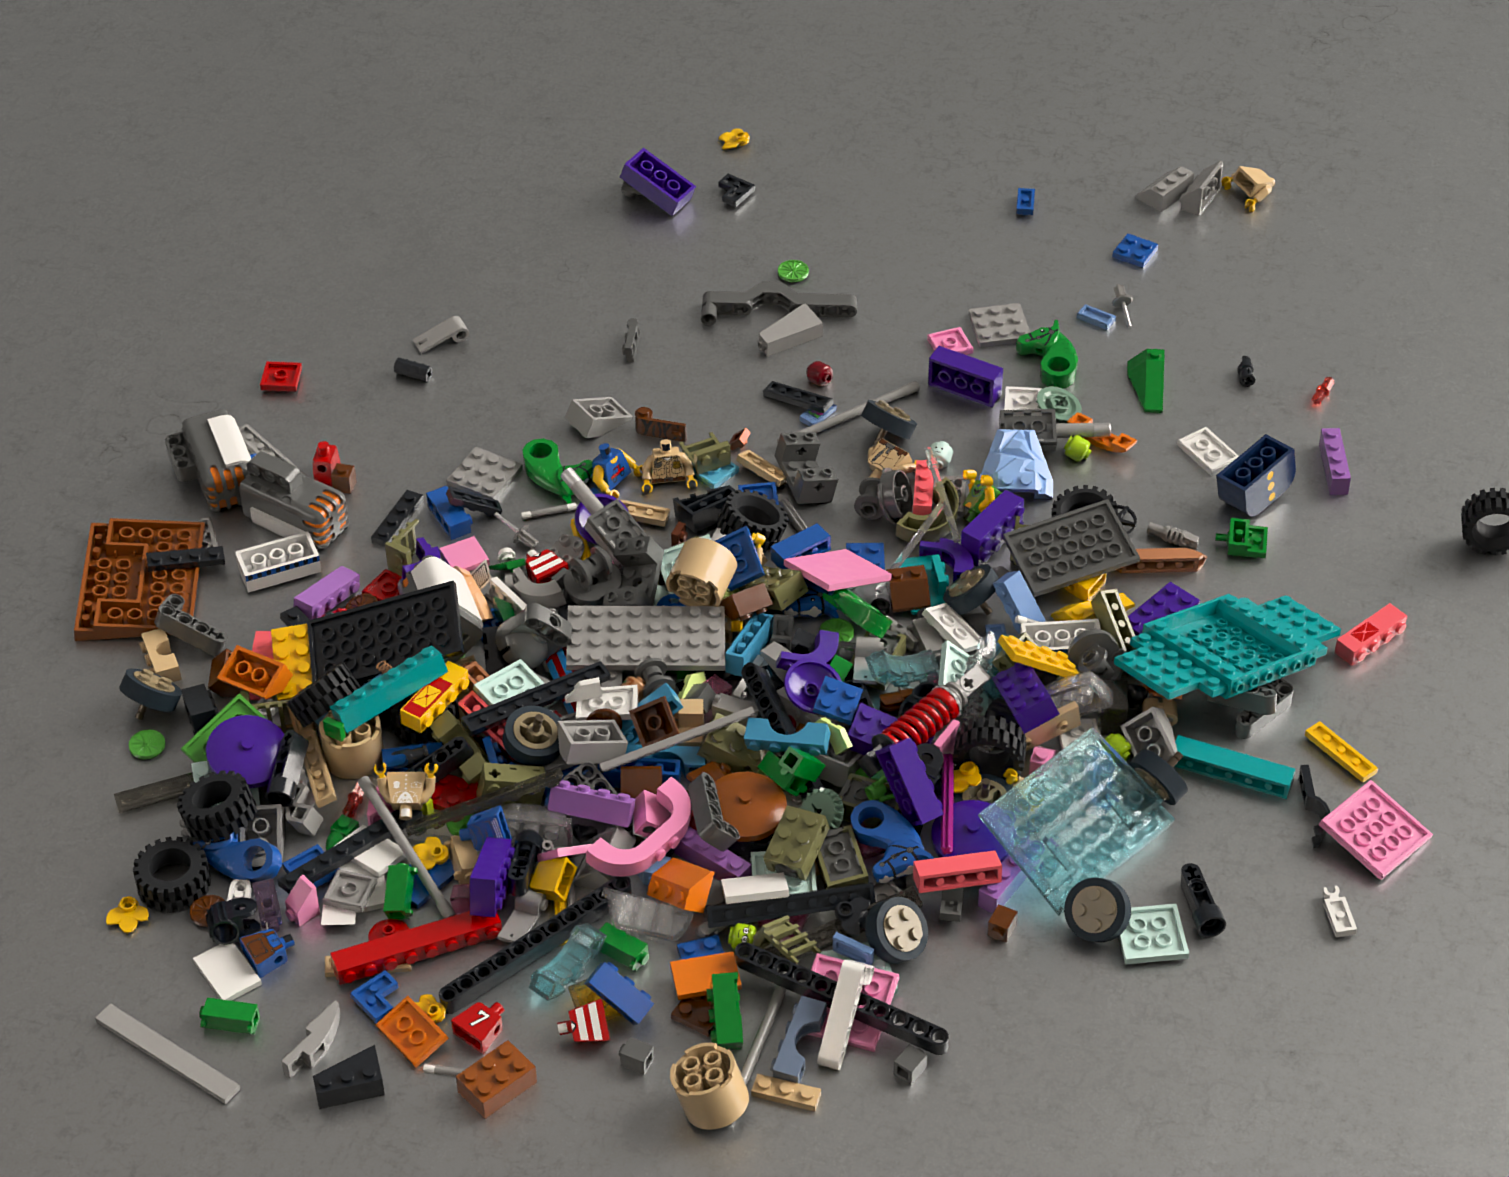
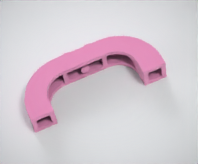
(654, 848)

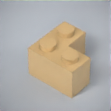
(690, 717)

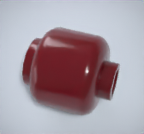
(819, 373)

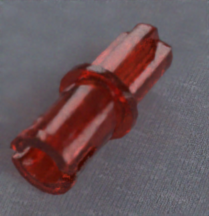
(1323, 390)
(354, 799)

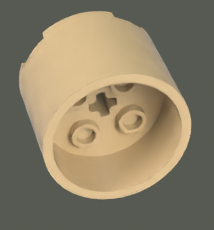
(701, 573)
(356, 753)
(709, 1086)

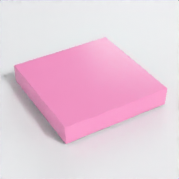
(951, 339)
(464, 554)
(947, 738)
(569, 852)

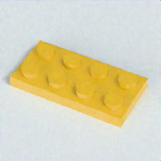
(292, 649)
(1037, 657)

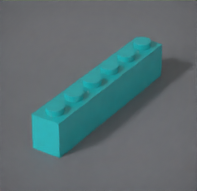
(389, 688)
(1235, 767)

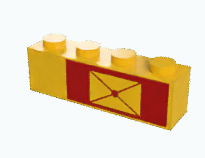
(434, 698)

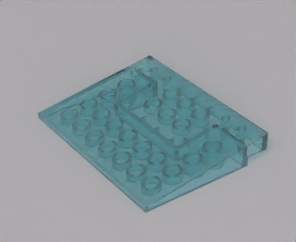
(1076, 817)

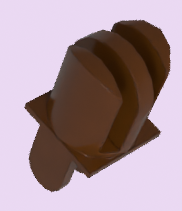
(892, 701)

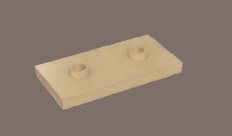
(1067, 720)

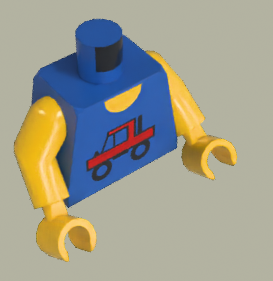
(611, 468)

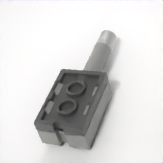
(1045, 426)
(606, 522)

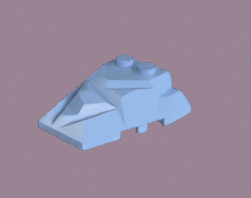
(1018, 464)

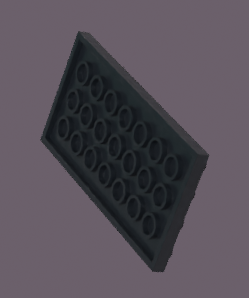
(387, 632)

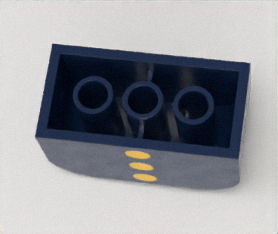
(1257, 476)

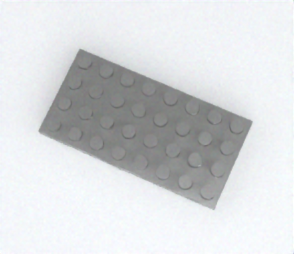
(627, 635)

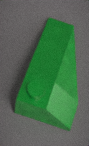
(1147, 378)

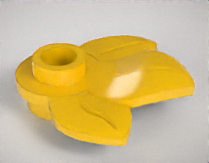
(734, 139)
(966, 776)
(431, 852)
(127, 914)
(429, 1005)

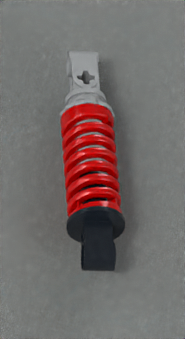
(926, 716)

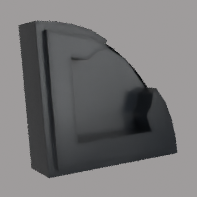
(584, 833)

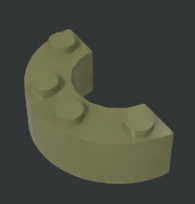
(910, 523)
(448, 727)

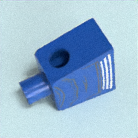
(485, 824)

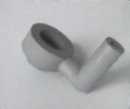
(508, 581)

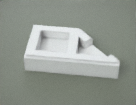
(585, 690)

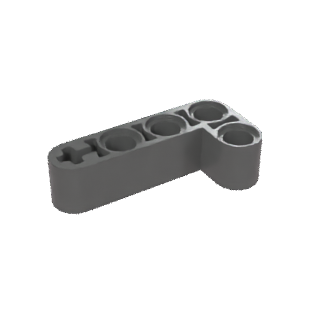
(187, 627)
(1256, 700)
(1250, 722)
(596, 779)
(709, 815)

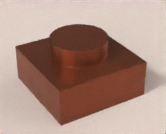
(739, 439)
(679, 534)

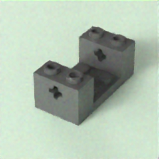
(797, 460)
(641, 562)

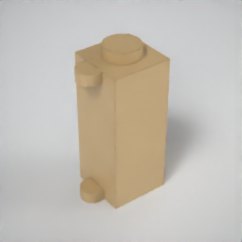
(463, 858)

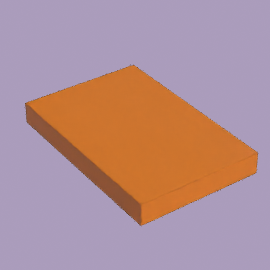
(694, 974)
(412, 1031)

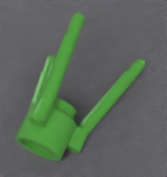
(877, 789)

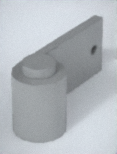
(449, 328)
(864, 648)
(524, 916)

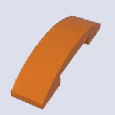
(1112, 443)

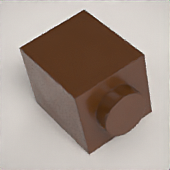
(344, 478)
(1002, 923)

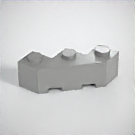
(301, 812)

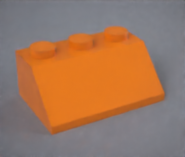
(255, 673)
(681, 885)

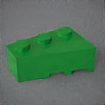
(725, 1011)

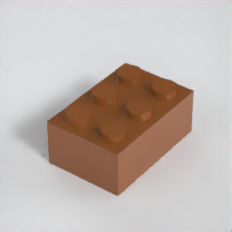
(496, 1079)

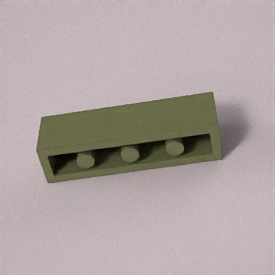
(1113, 617)

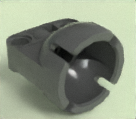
(533, 635)

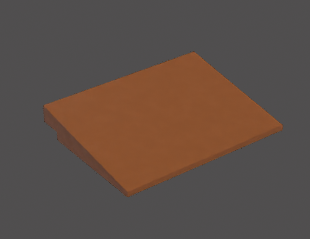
(118, 591)

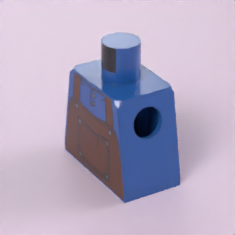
(266, 950)

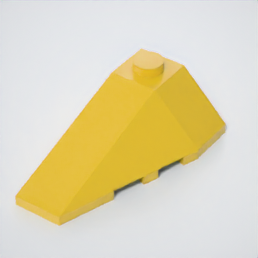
(1084, 610)

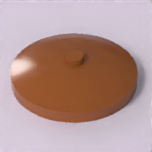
(751, 804)

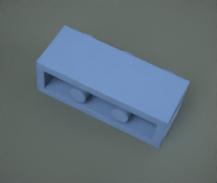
(1017, 598)

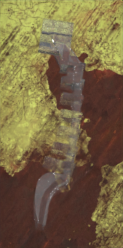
(985, 651)

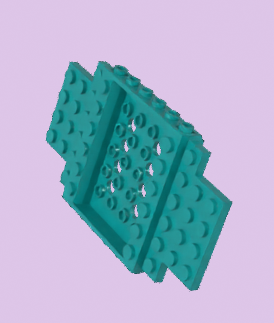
(1197, 648)

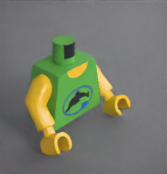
(980, 494)

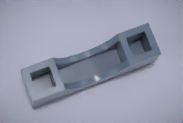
(807, 1019)

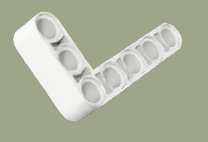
(842, 1012)

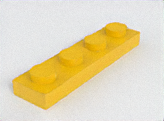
(1341, 751)

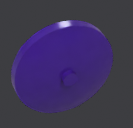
(245, 746)
(969, 831)

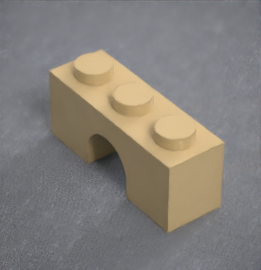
(157, 648)

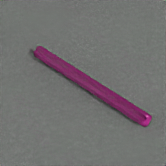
(947, 803)

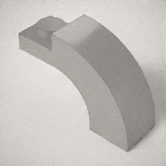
(545, 594)

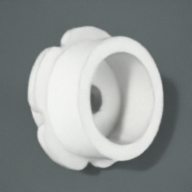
(506, 554)

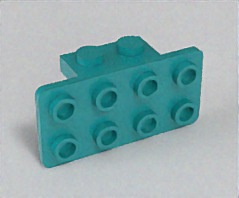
(936, 578)

